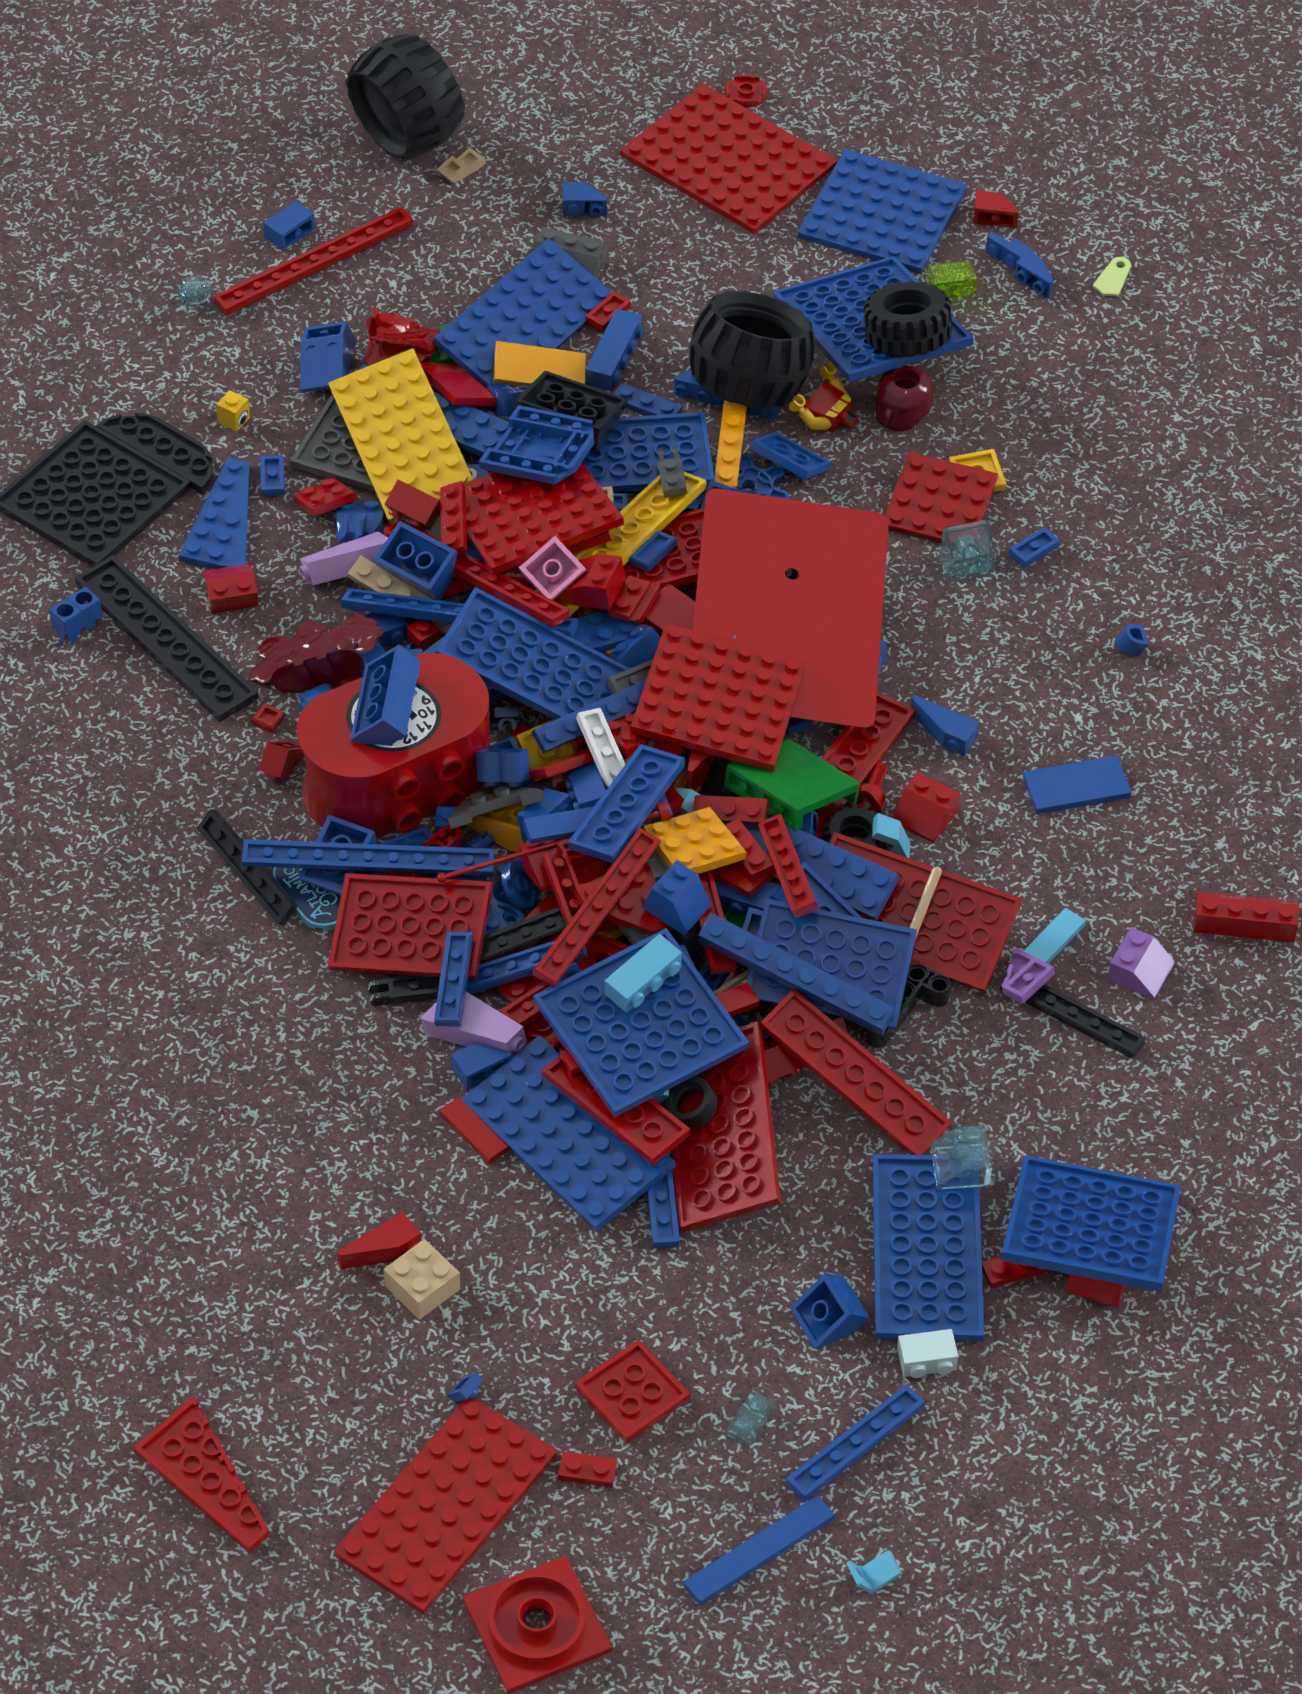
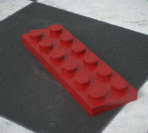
(645, 1128)

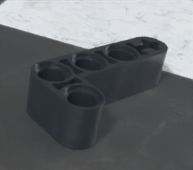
(922, 985)

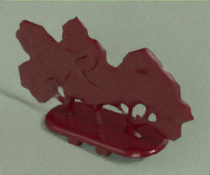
(312, 655)

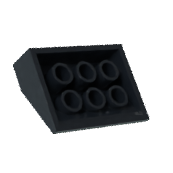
(575, 399)

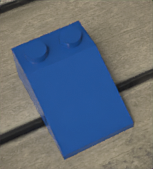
(336, 831)

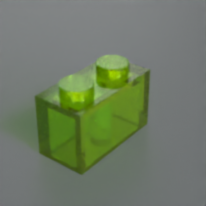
(953, 278)

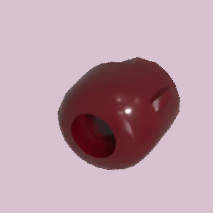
(903, 397)

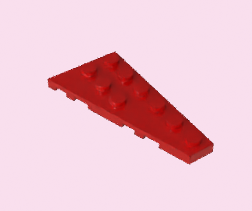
(197, 1466)

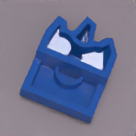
(358, 520)

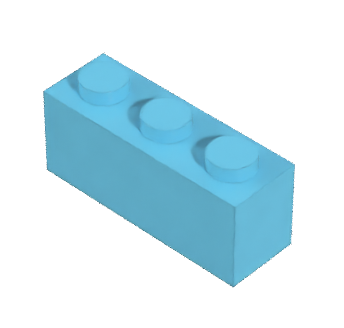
(643, 973)

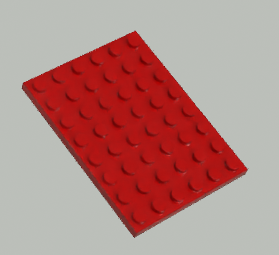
(728, 158)

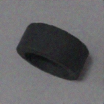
(703, 1113)

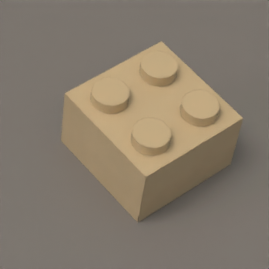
(422, 1279)

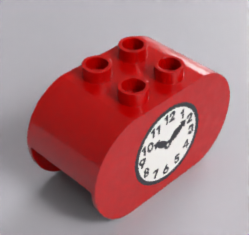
(407, 780)

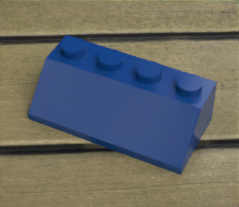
(386, 698)

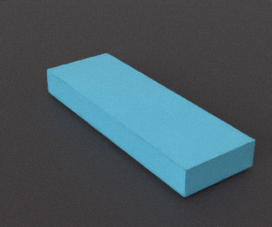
(1056, 936)

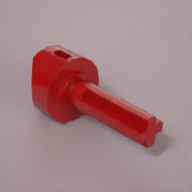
(870, 794)

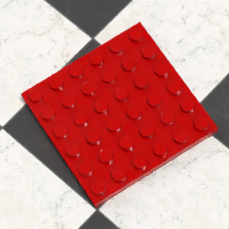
(518, 516)
(718, 697)

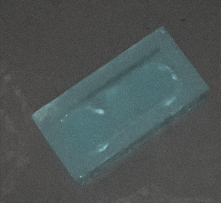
(750, 1418)

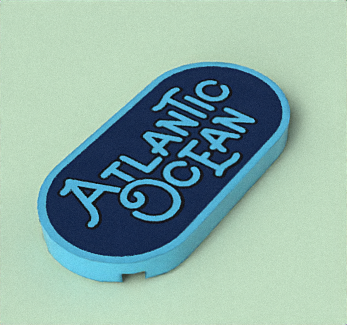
(315, 905)

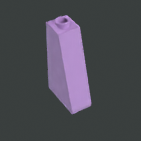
(338, 560)
(479, 1026)

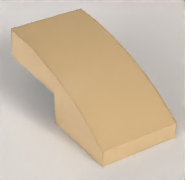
(464, 165)

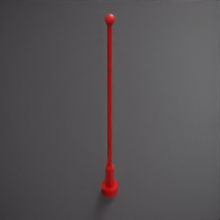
(662, 812)

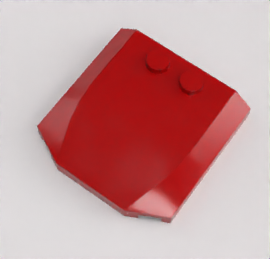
(572, 868)

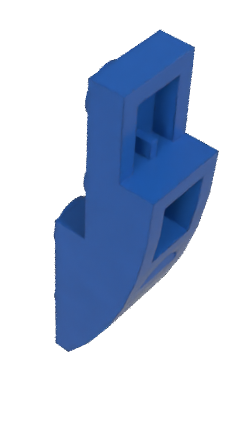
(1027, 264)

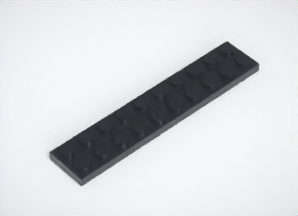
(167, 639)

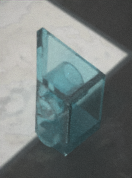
(967, 550)
(962, 1158)

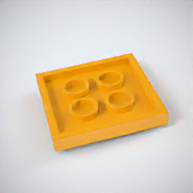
(697, 841)

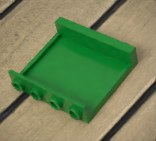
(795, 787)

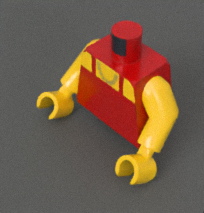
(827, 406)

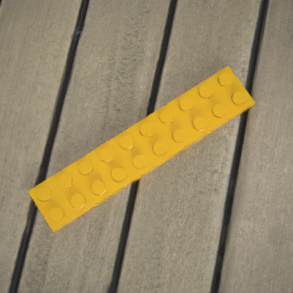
(643, 518)

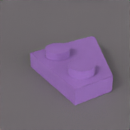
(1025, 976)

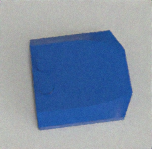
(540, 446)

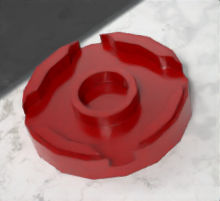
(746, 96)

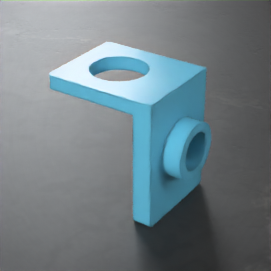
(876, 1572)

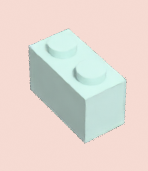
(927, 1353)

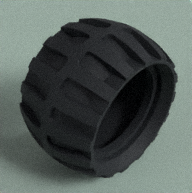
(405, 96)
(751, 349)

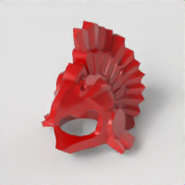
(395, 334)

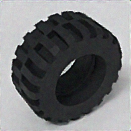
(908, 318)

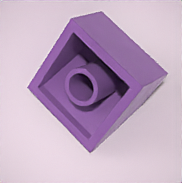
(1140, 964)

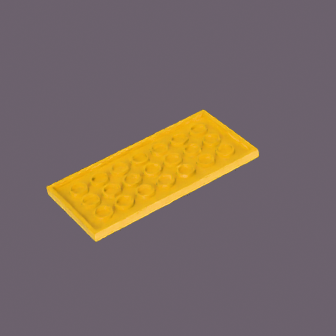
(399, 427)

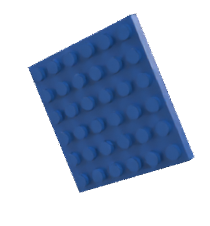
(882, 210)
(650, 1046)
(1091, 1223)

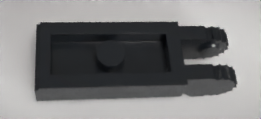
(403, 989)

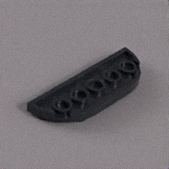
(165, 445)

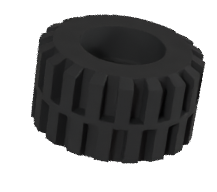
(850, 823)

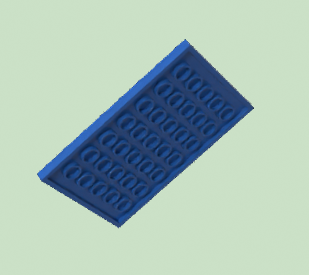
(838, 323)

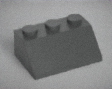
(586, 251)

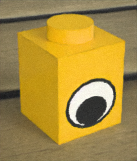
(233, 410)

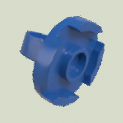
(515, 887)

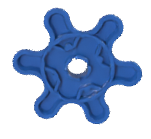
(760, 479)

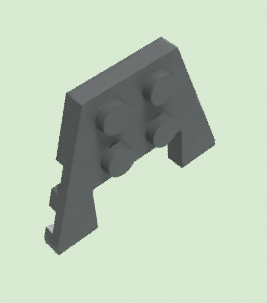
(498, 798)

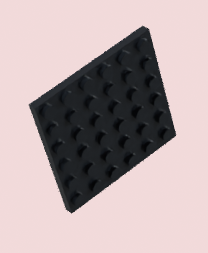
(91, 494)

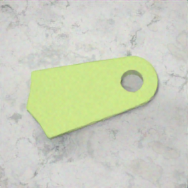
(1113, 277)

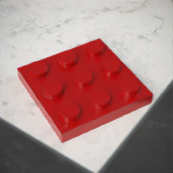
(632, 1391)

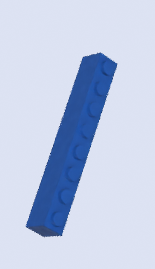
(796, 974)

